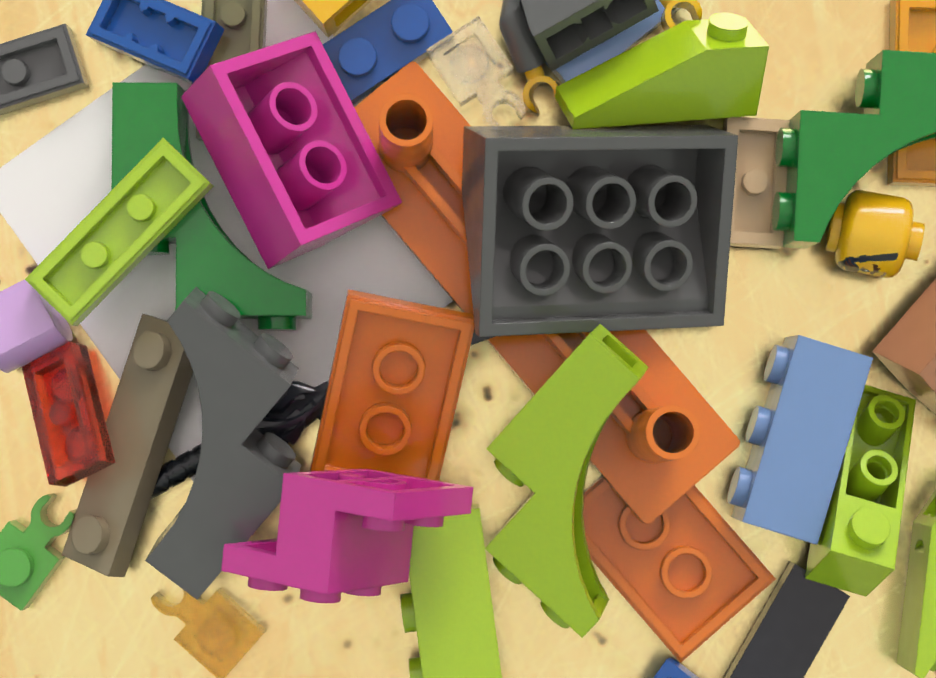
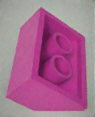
(289, 147)

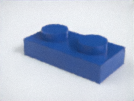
(384, 44)

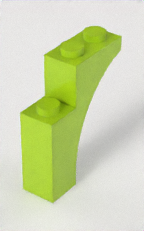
(550, 454)

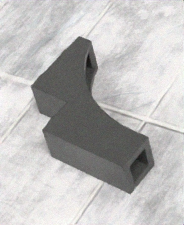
(238, 466)

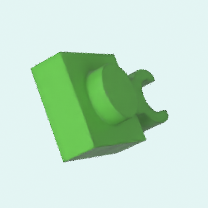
(27, 554)

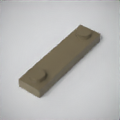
(139, 434)

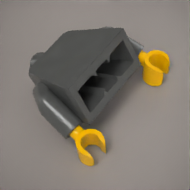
(568, 28)

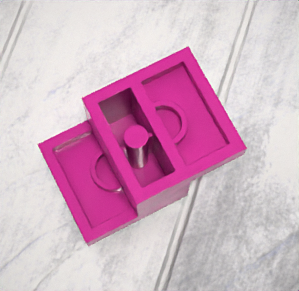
(344, 532)

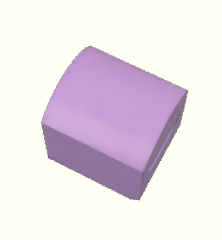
(28, 327)

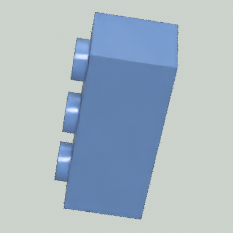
(799, 437)

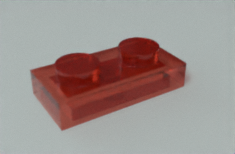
(68, 414)

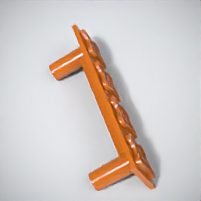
(662, 430)

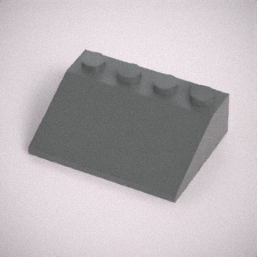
(597, 227)

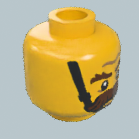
(874, 234)

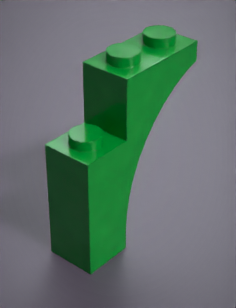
(836, 149)
(203, 250)

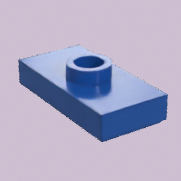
(157, 35)

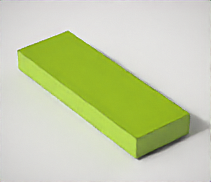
(119, 232)

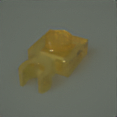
(215, 630)

